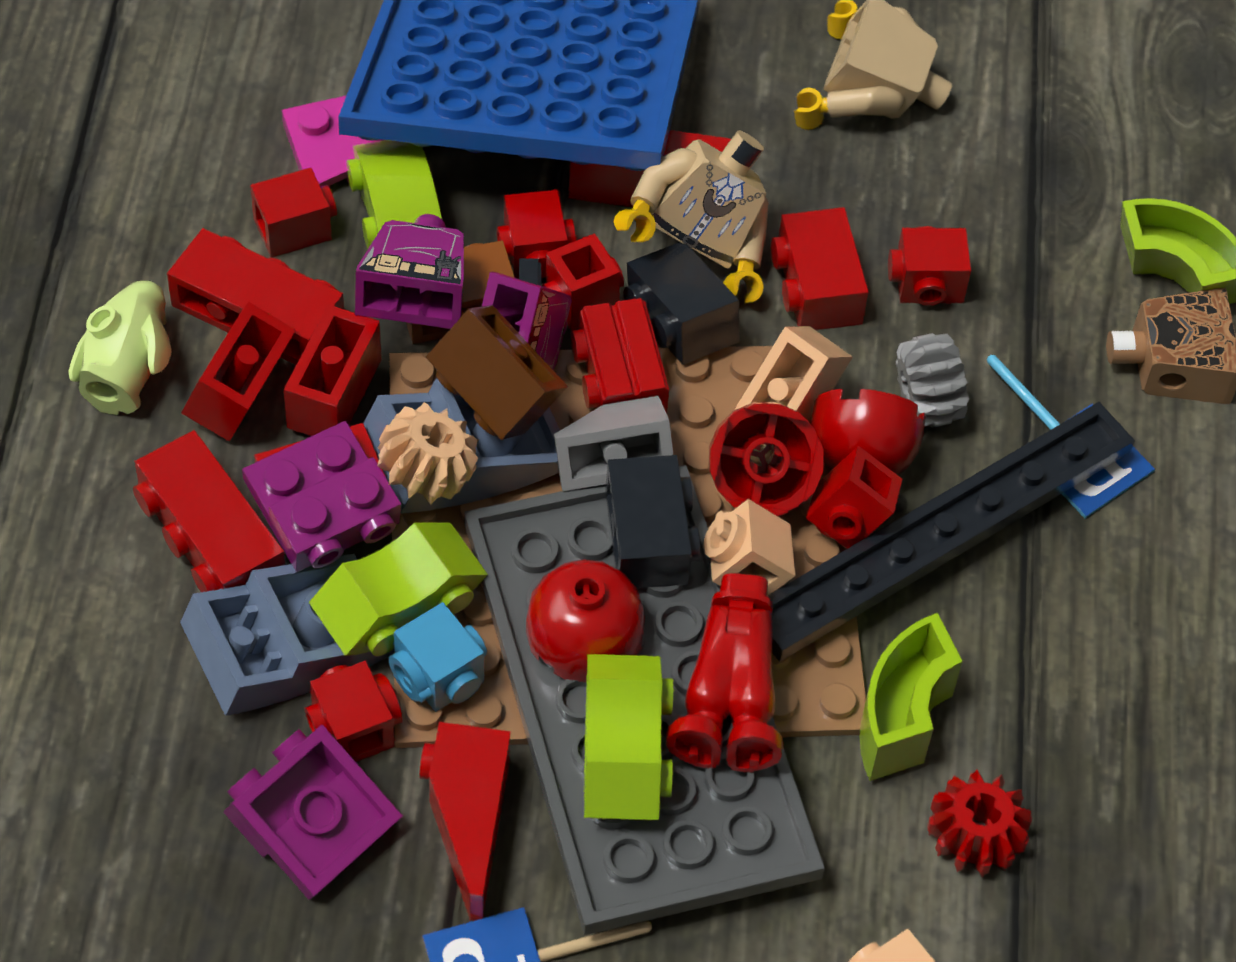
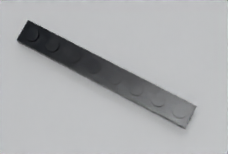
(944, 528)

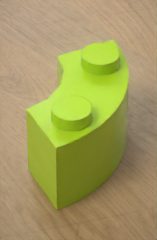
(392, 184)
(1179, 245)
(395, 585)
(907, 682)
(624, 737)

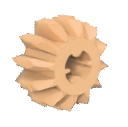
(427, 453)

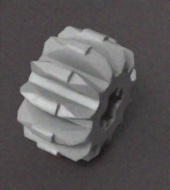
(933, 378)

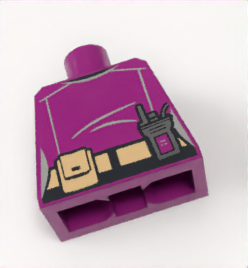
(413, 273)
(533, 312)

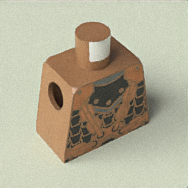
(1182, 346)

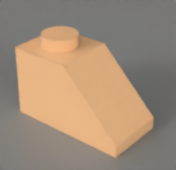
(797, 370)

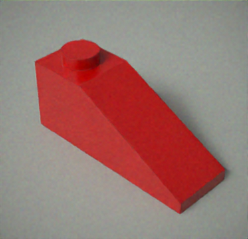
(466, 793)

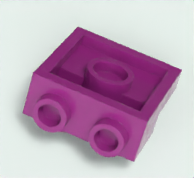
(323, 497)
(310, 810)

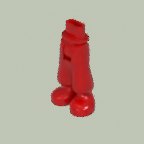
(732, 680)

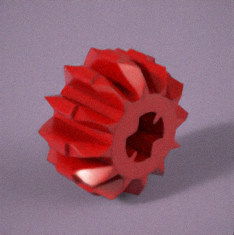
(973, 843)

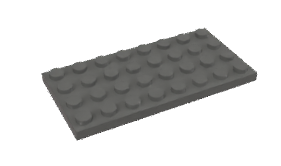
(721, 827)

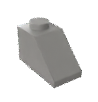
(611, 432)

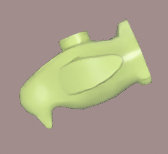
(122, 348)

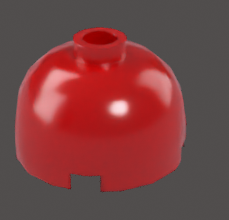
(876, 422)
(789, 473)
(583, 612)

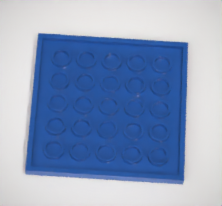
(525, 77)

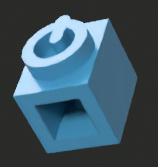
(438, 658)

